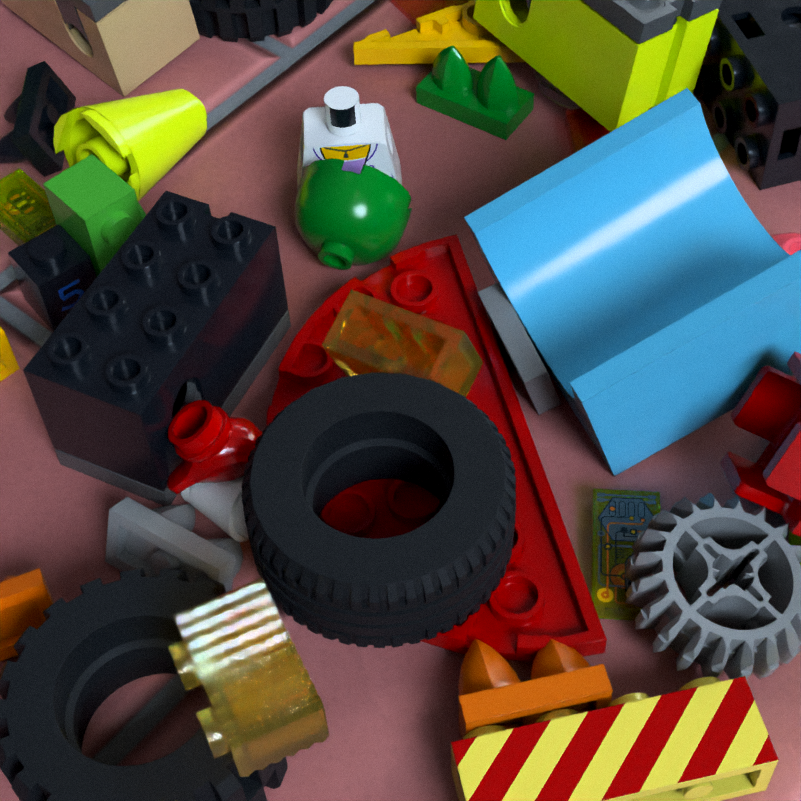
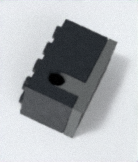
(167, 322)

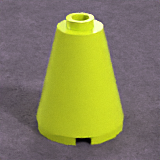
(134, 135)

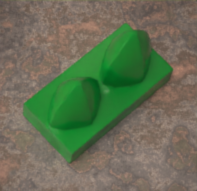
(477, 98)

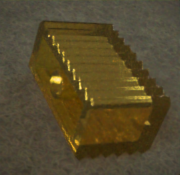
(250, 677)

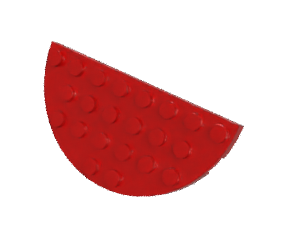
(543, 582)

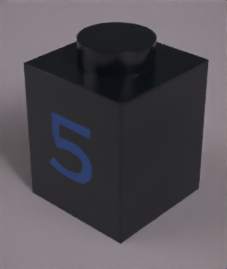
(52, 273)

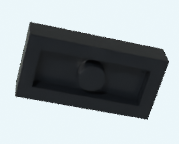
(34, 116)

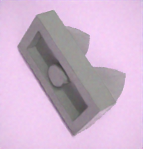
(165, 539)

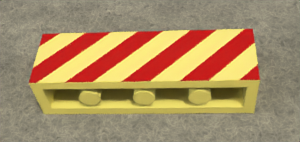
(664, 747)

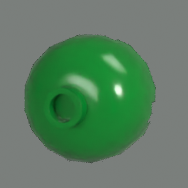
(349, 214)

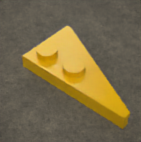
(432, 34)

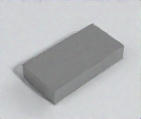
(519, 348)

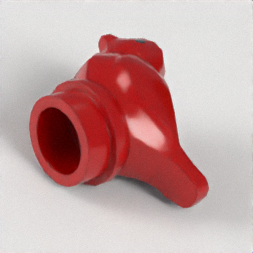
(210, 445)

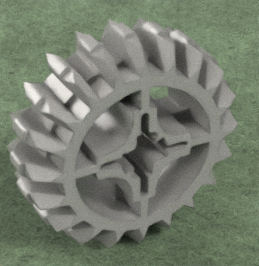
(739, 628)

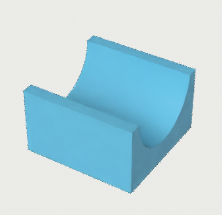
(644, 281)

